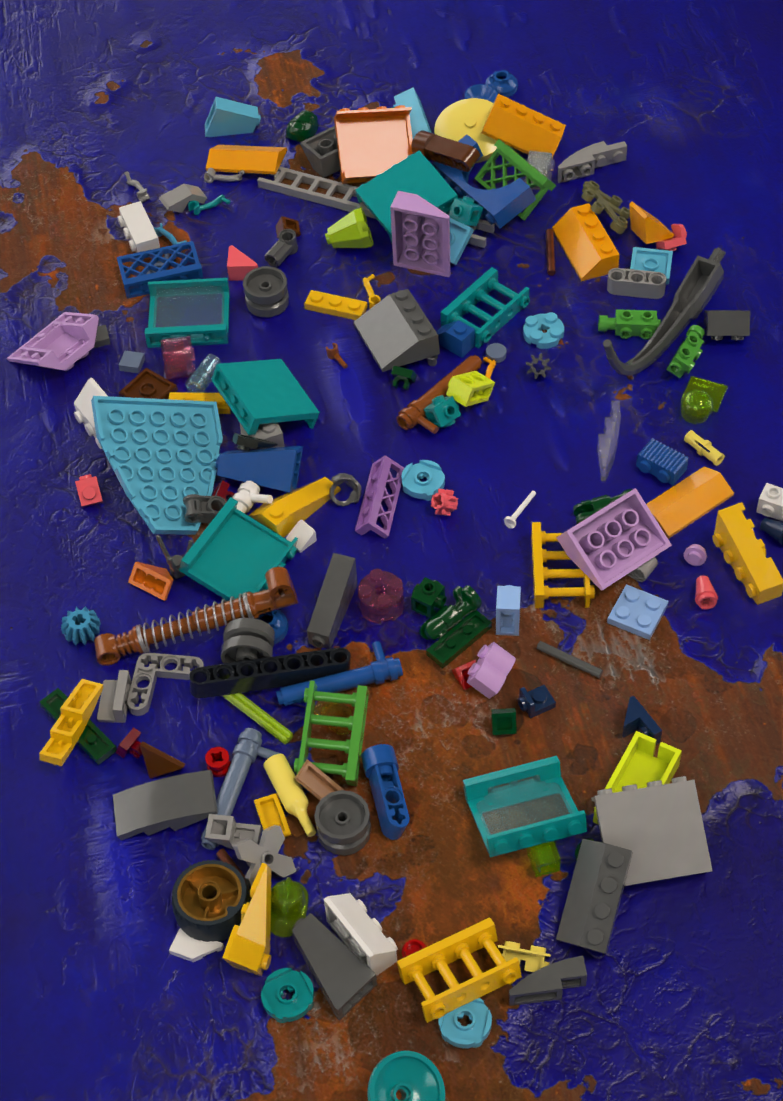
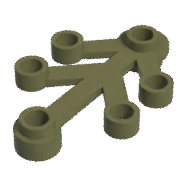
(609, 204)

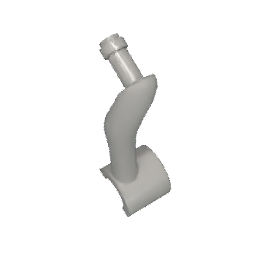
(211, 175)
(142, 193)

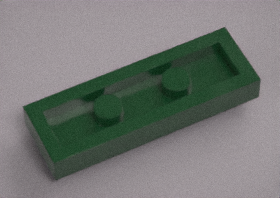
(459, 638)

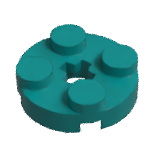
(283, 1009)

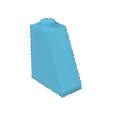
(231, 118)

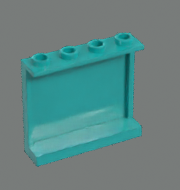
(411, 176)
(263, 393)
(235, 554)

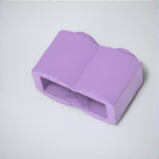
(490, 670)

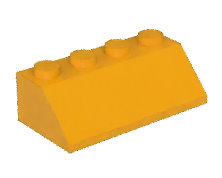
(522, 127)
(586, 243)

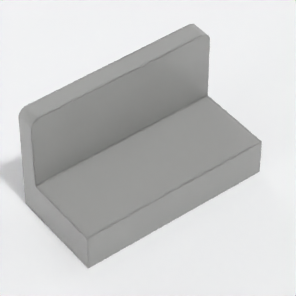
(113, 699)

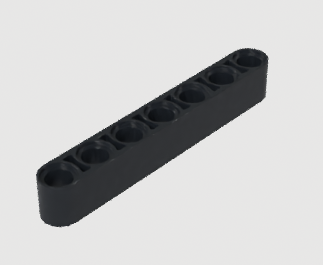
(267, 672)

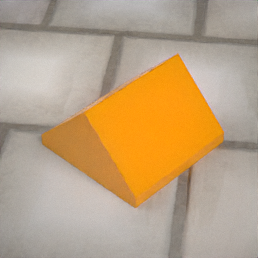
(647, 226)

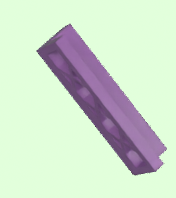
(376, 493)

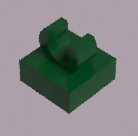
(403, 374)
(504, 721)

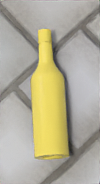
(289, 790)

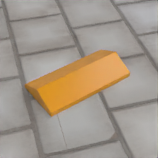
(247, 158)
(689, 500)

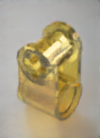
(336, 710)

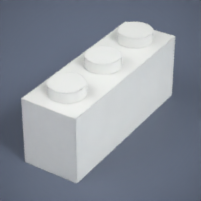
(138, 227)

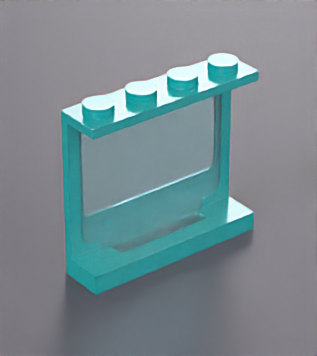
(189, 309)
(523, 806)

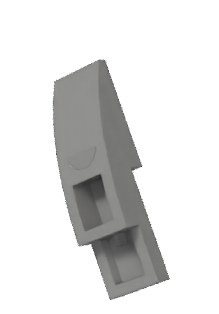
(587, 159)

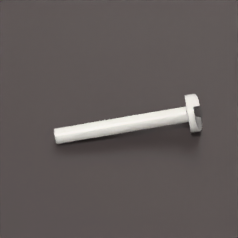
(510, 521)

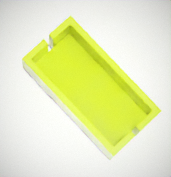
(640, 765)

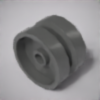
(266, 291)
(247, 640)
(343, 822)

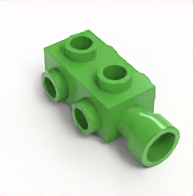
(630, 323)
(688, 350)

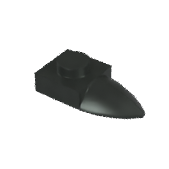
(246, 442)

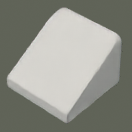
(305, 534)

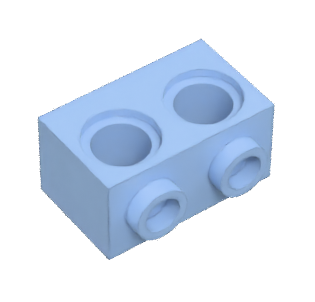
(508, 610)

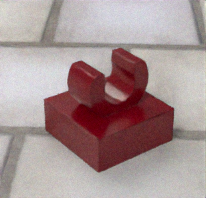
(222, 491)
(130, 744)

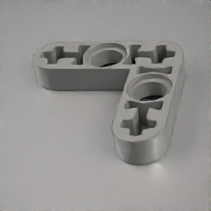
(152, 672)

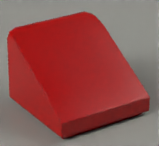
(461, 674)

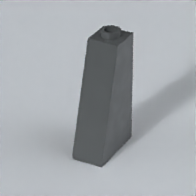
(333, 601)
(335, 967)

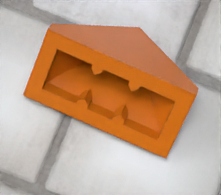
(151, 579)

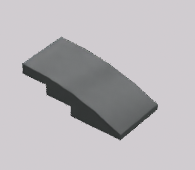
(165, 804)

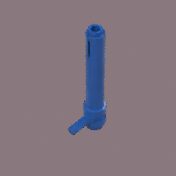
(376, 673)

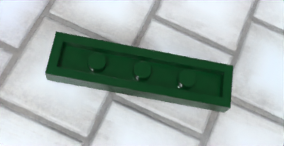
(92, 739)

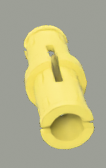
(714, 455)

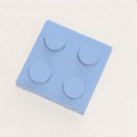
(637, 612)

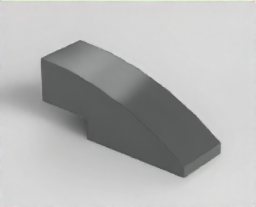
(549, 982)

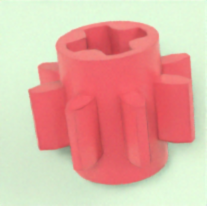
(444, 502)

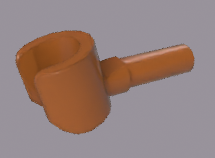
(334, 354)

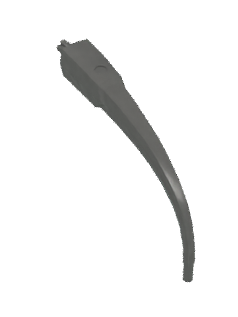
(687, 305)

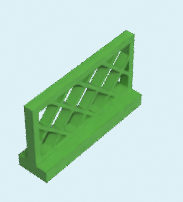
(519, 164)

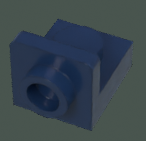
(535, 701)

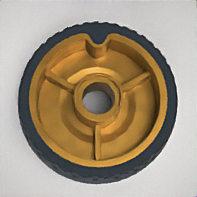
(209, 900)

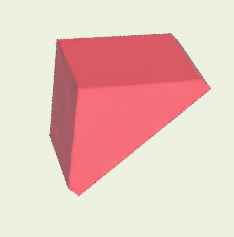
(238, 264)

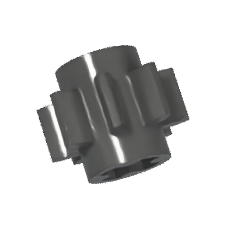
(541, 370)

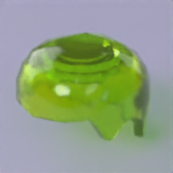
(696, 406)

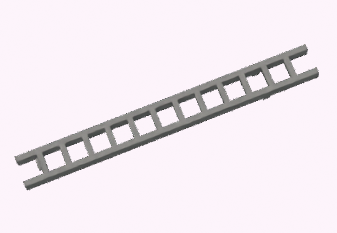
(343, 204)

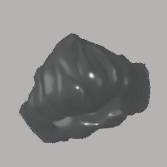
(352, 483)

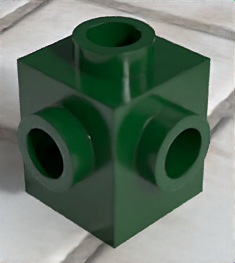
(428, 597)

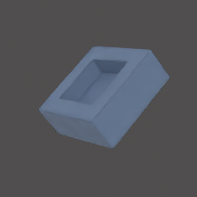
(131, 361)

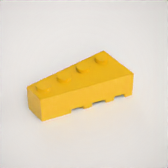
(747, 554)

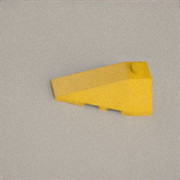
(293, 506)
(250, 942)

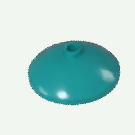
(410, 1074)

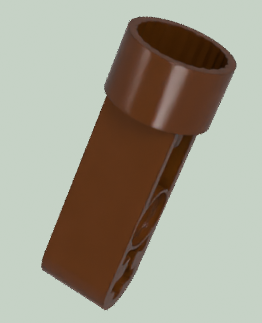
(445, 151)

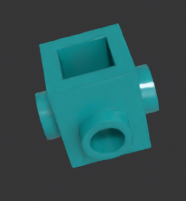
(465, 211)
(442, 411)

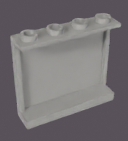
(659, 827)

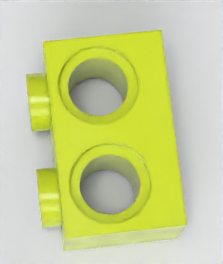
(470, 388)

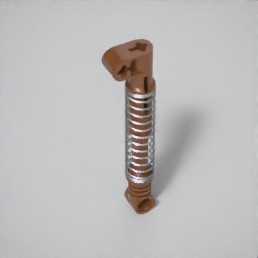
(248, 605)

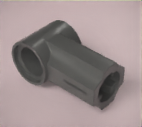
(282, 248)

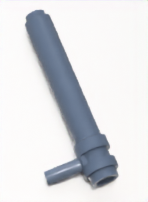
(243, 756)

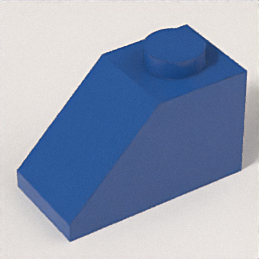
(457, 337)

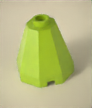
(350, 231)

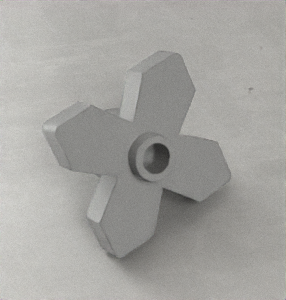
(265, 852)

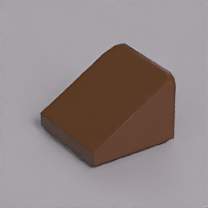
(287, 223)

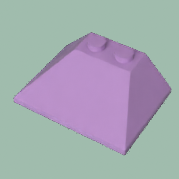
(60, 342)

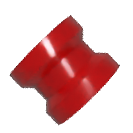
(218, 768)

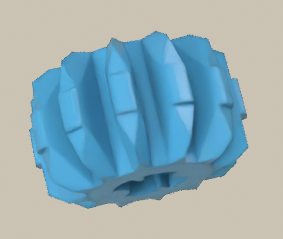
(80, 625)

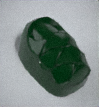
(302, 126)

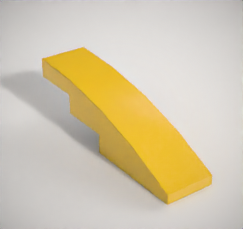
(72, 722)

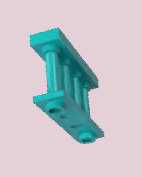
(478, 292)

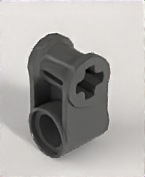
(200, 508)

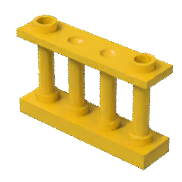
(542, 574)
(449, 950)

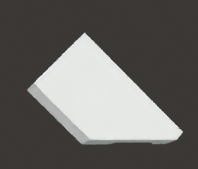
(192, 949)

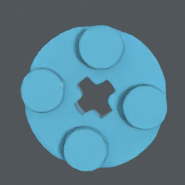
(533, 334)
(419, 489)
(473, 1033)

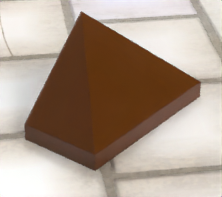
(158, 761)

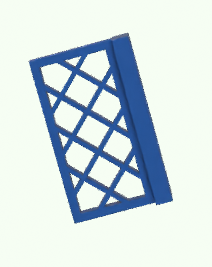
(138, 285)

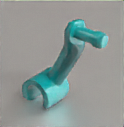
(194, 205)

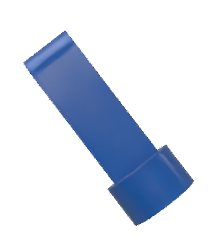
(382, 771)

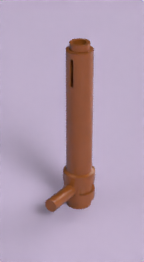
(415, 414)

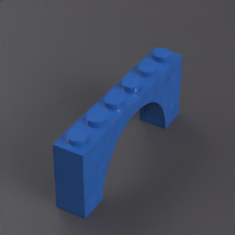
(498, 204)

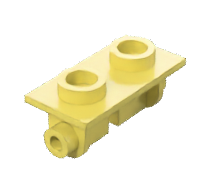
(534, 957)

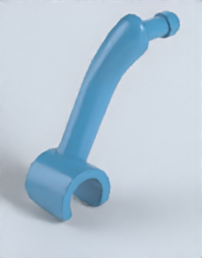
(160, 231)

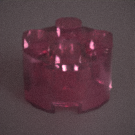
(177, 357)
(381, 596)

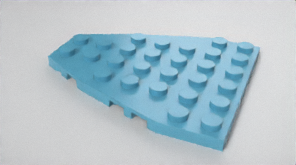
(160, 454)

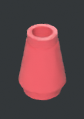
(705, 593)

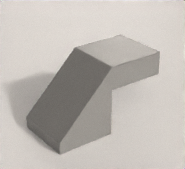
(178, 198)
(227, 832)

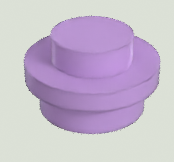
(695, 555)

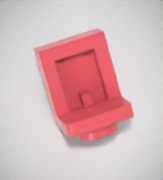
(677, 240)
(88, 490)

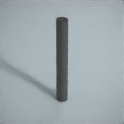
(569, 659)

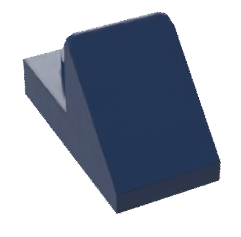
(639, 719)

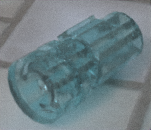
(202, 376)

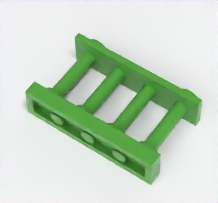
(351, 746)

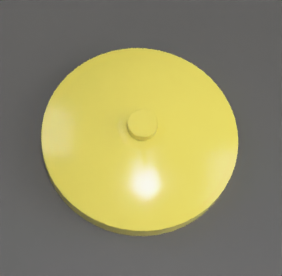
(467, 118)

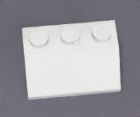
(84, 409)
(360, 932)

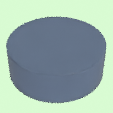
(496, 352)

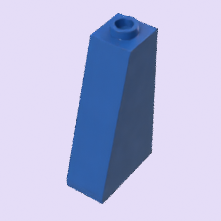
(266, 467)

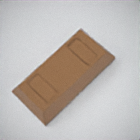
(316, 781)

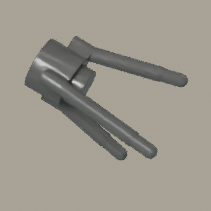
(174, 561)

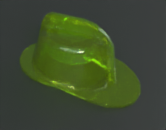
(288, 905)

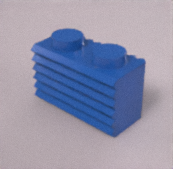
(662, 462)

